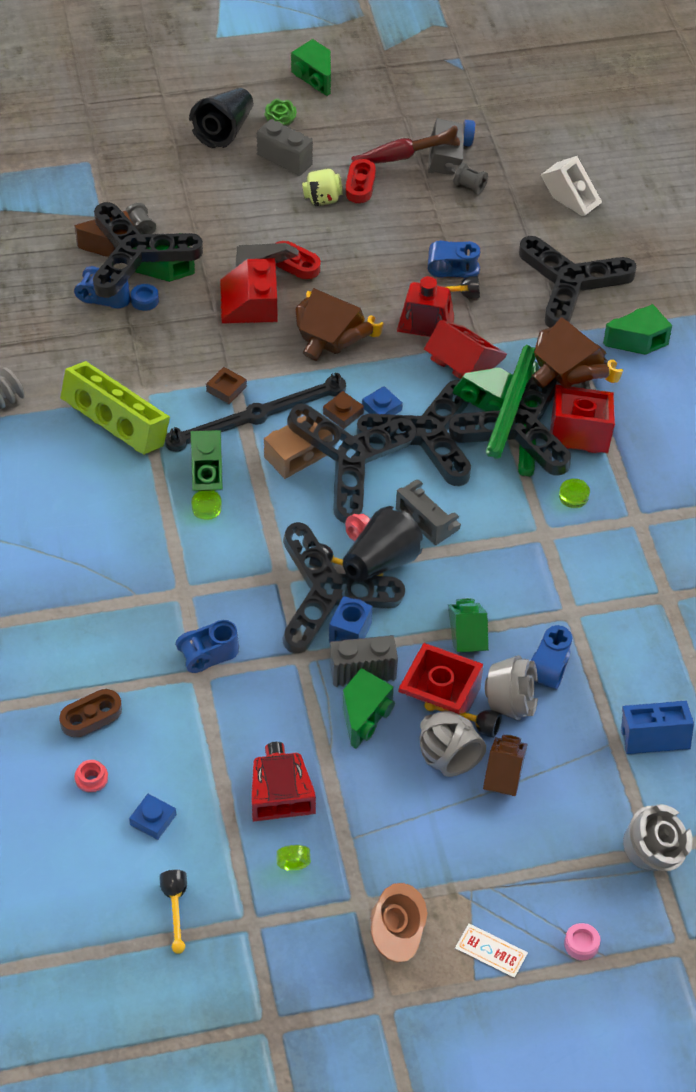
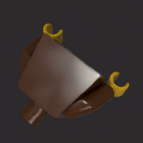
(331, 324)
(570, 357)

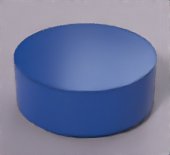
(469, 131)
(144, 297)

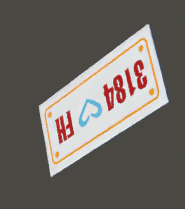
(491, 950)

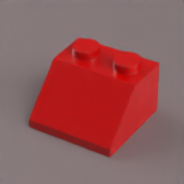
(250, 293)
(462, 349)
(583, 418)
(443, 679)

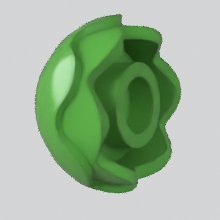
(281, 111)

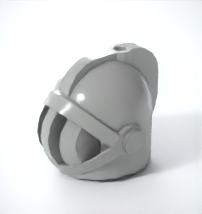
(450, 743)

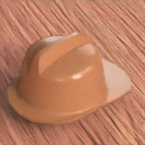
(398, 922)

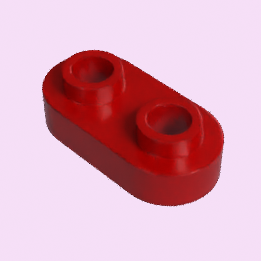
(360, 181)
(305, 265)

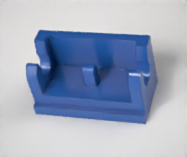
(657, 727)

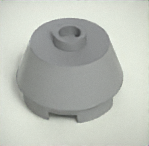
(512, 687)
(657, 839)

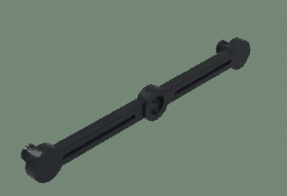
(335, 384)

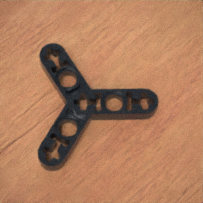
(537, 252)
(134, 257)
(534, 429)
(437, 438)
(359, 443)
(318, 595)

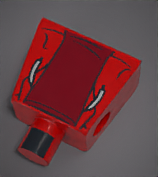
(425, 307)
(281, 785)

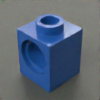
(350, 610)

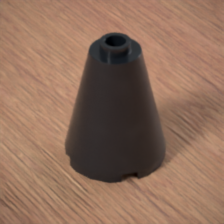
(220, 117)
(383, 545)

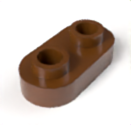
(89, 713)

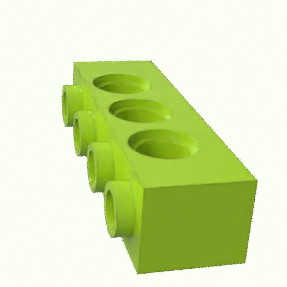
(114, 407)

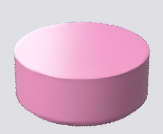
(582, 941)

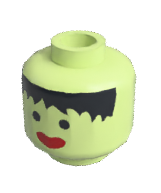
(323, 187)

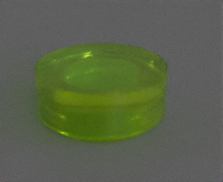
(574, 493)
(206, 504)
(293, 857)

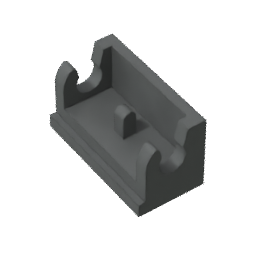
(443, 153)
(430, 518)

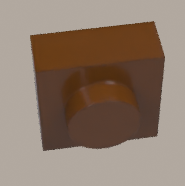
(226, 385)
(343, 410)

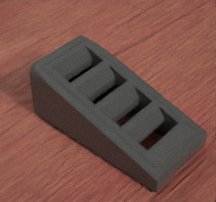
(279, 251)

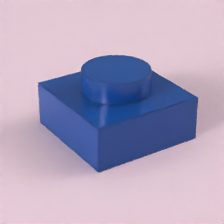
(382, 402)
(152, 816)

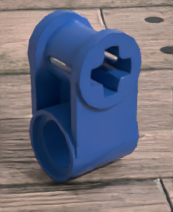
(450, 259)
(86, 286)
(208, 646)
(553, 656)

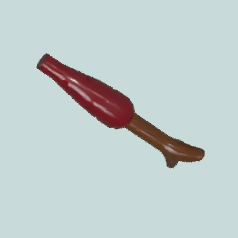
(405, 147)

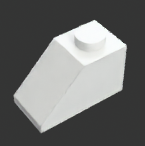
(571, 186)

